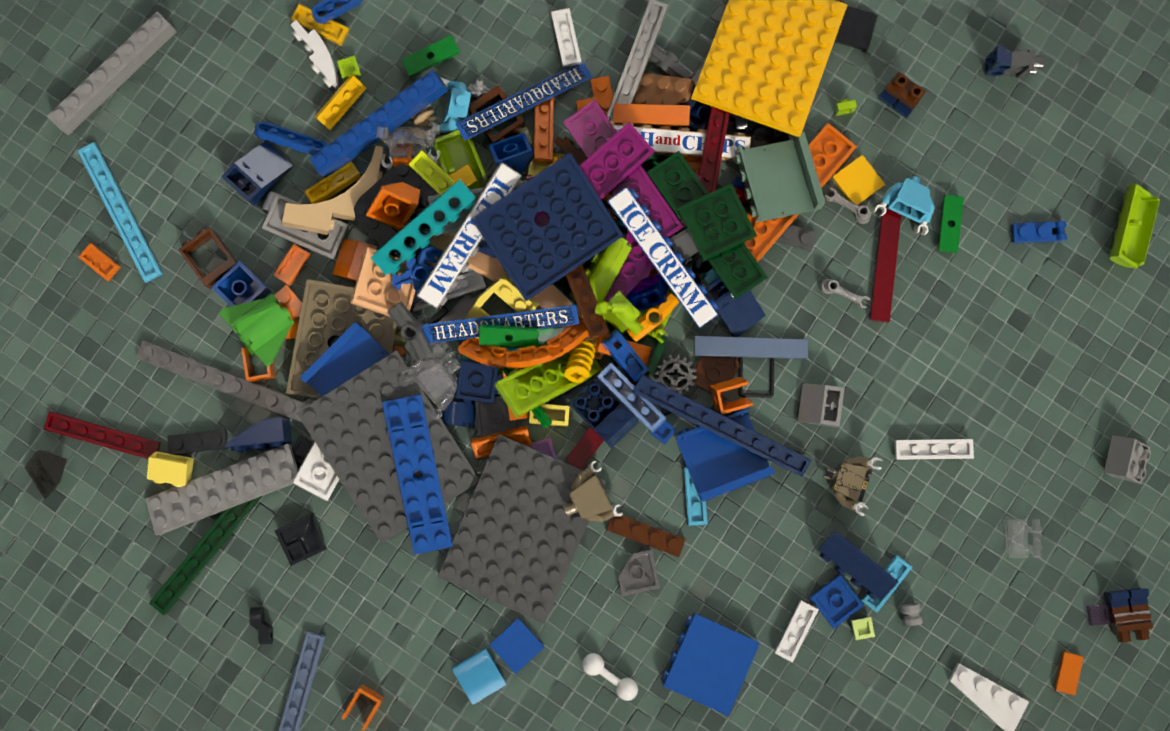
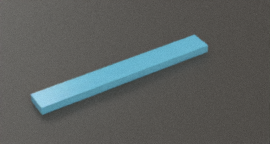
(120, 212)

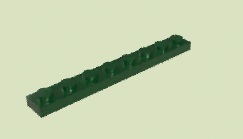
(200, 556)

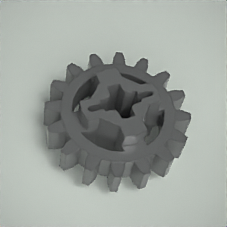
(666, 374)

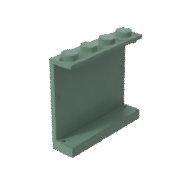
(779, 179)

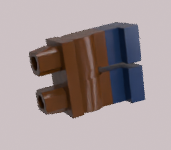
(905, 90)
(1129, 612)

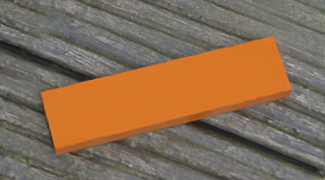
(652, 114)
(543, 132)

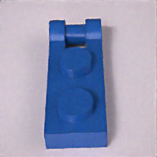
(1038, 232)
(625, 356)

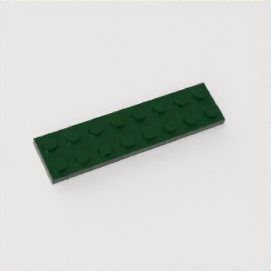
(681, 186)

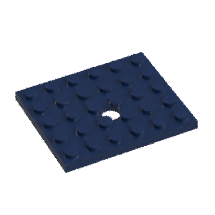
(575, 232)

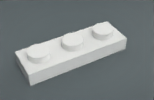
(566, 37)
(796, 631)

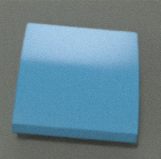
(479, 676)

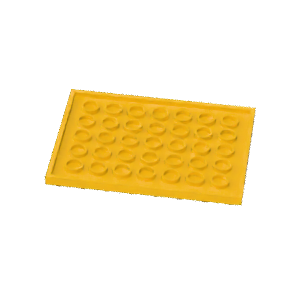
(770, 60)

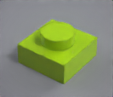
(349, 66)
(844, 107)

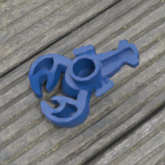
(417, 271)

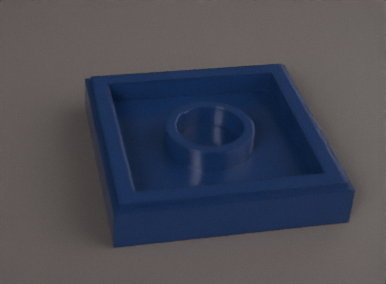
(476, 381)

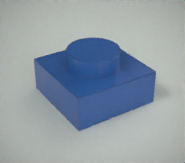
(663, 432)

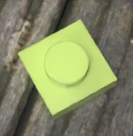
(862, 628)

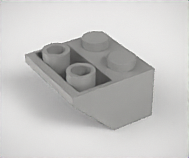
(821, 405)
(1127, 459)

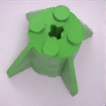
(260, 326)

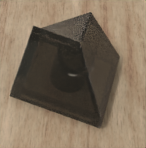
(46, 471)

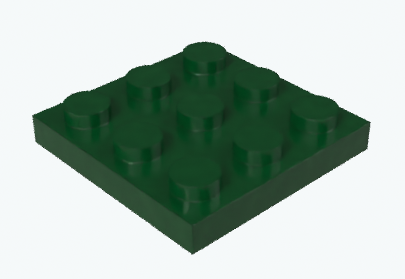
(717, 222)

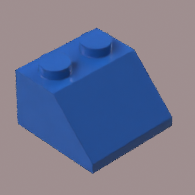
(512, 152)
(240, 286)

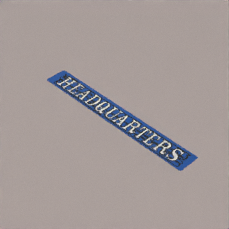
(523, 100)
(471, 327)

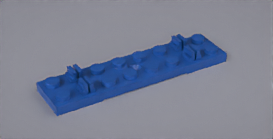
(420, 495)

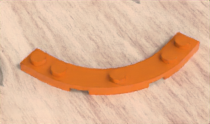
(525, 356)

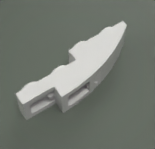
(319, 53)

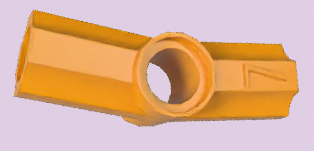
(661, 310)

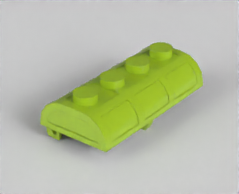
(457, 153)
(1134, 227)
(606, 267)

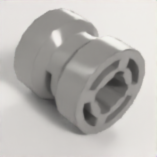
(911, 614)

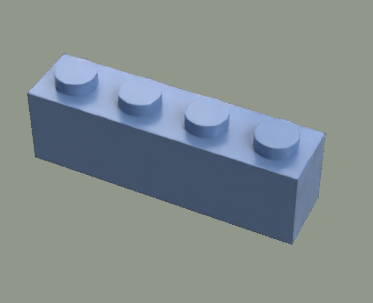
(639, 406)

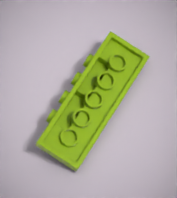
(538, 384)

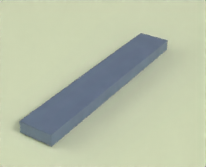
(750, 347)
(302, 682)

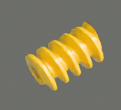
(580, 362)

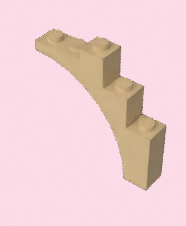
(318, 216)

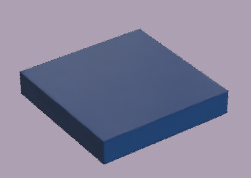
(836, 601)
(517, 645)

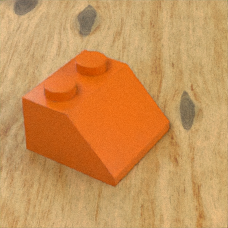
(394, 204)
(350, 259)

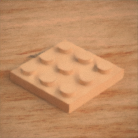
(375, 289)

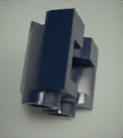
(459, 414)

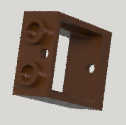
(486, 101)
(191, 245)

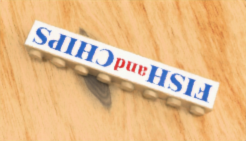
(688, 143)

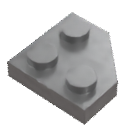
(639, 574)

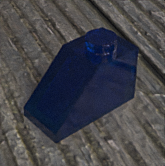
(648, 293)

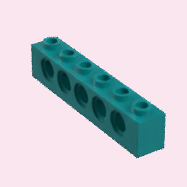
(382, 256)

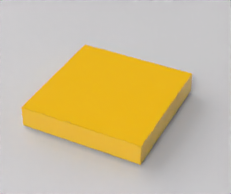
(858, 180)

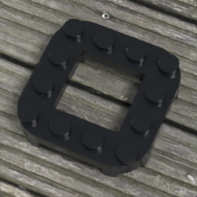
(380, 231)

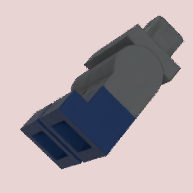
(1012, 63)

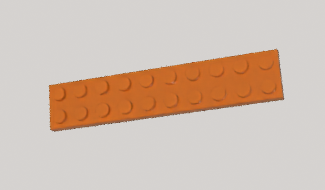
(828, 153)

